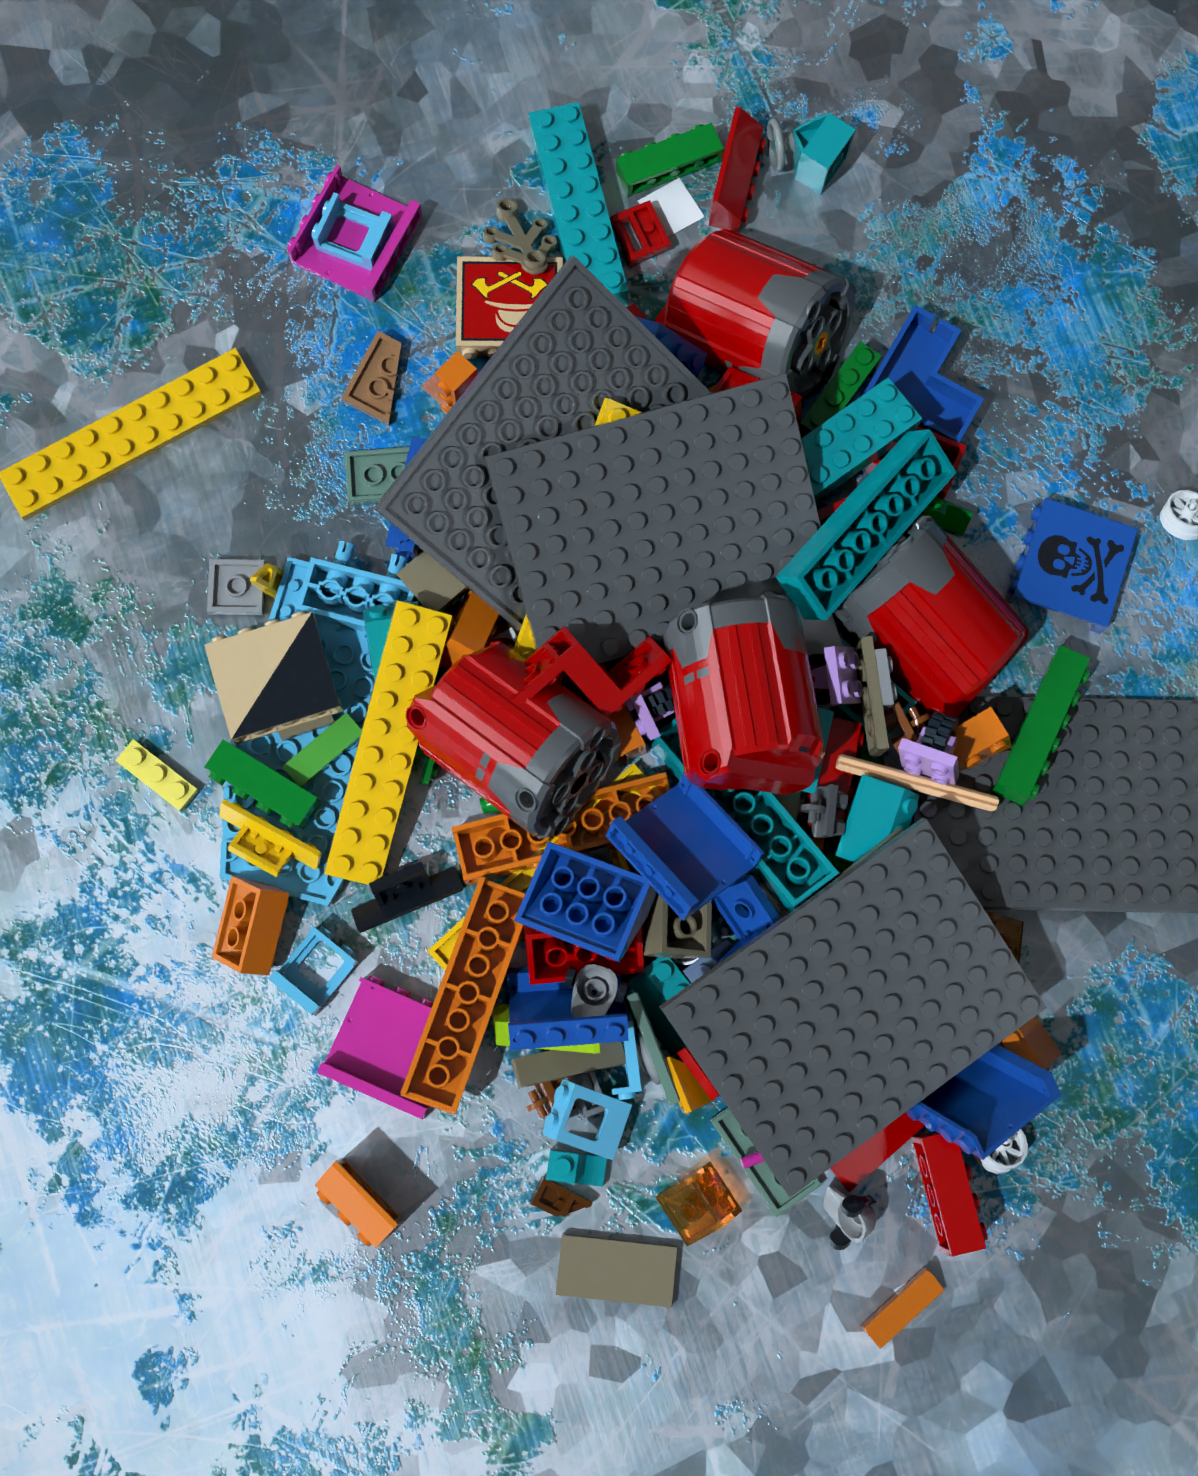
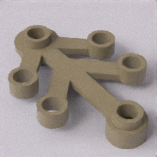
(531, 260)

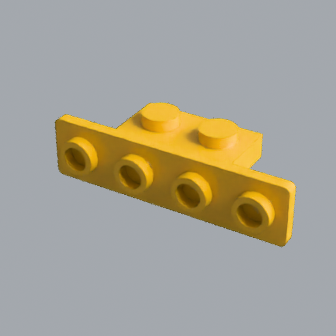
(264, 843)

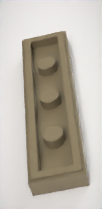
(557, 1064)

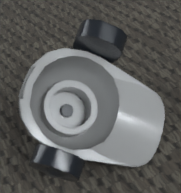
(593, 990)
(852, 1215)

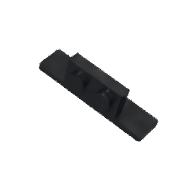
(404, 893)

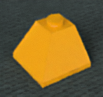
(688, 1089)

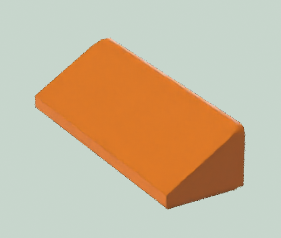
(902, 1307)

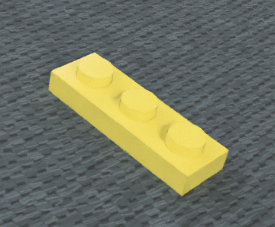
(157, 775)

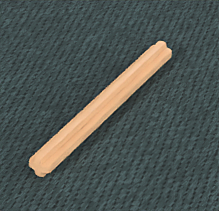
(917, 783)

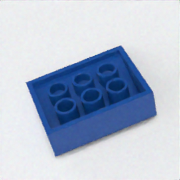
(586, 902)

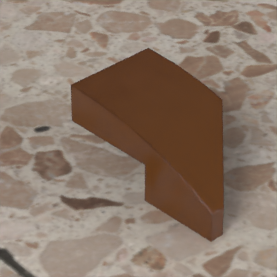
(557, 1199)

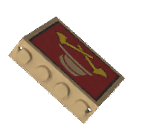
(493, 300)

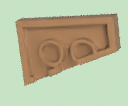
(375, 378)

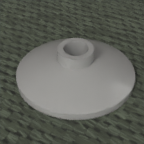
(644, 1060)

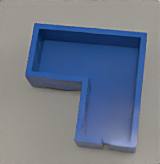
(914, 368)

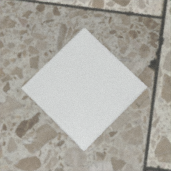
(674, 207)

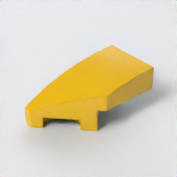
(267, 579)

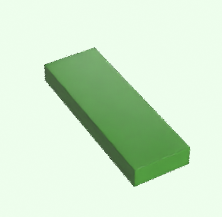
(323, 750)

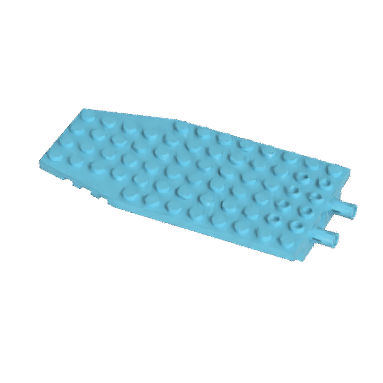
(336, 599)

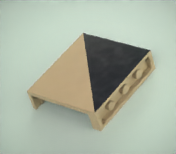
(272, 677)

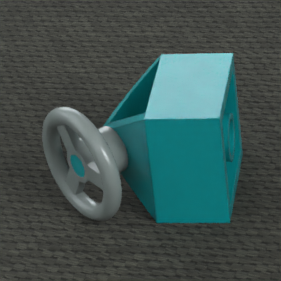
(815, 146)

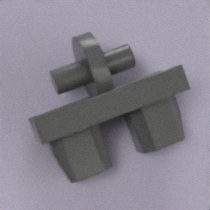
(823, 811)

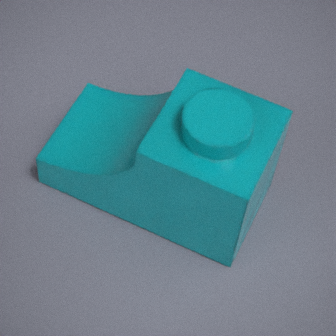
(576, 1168)

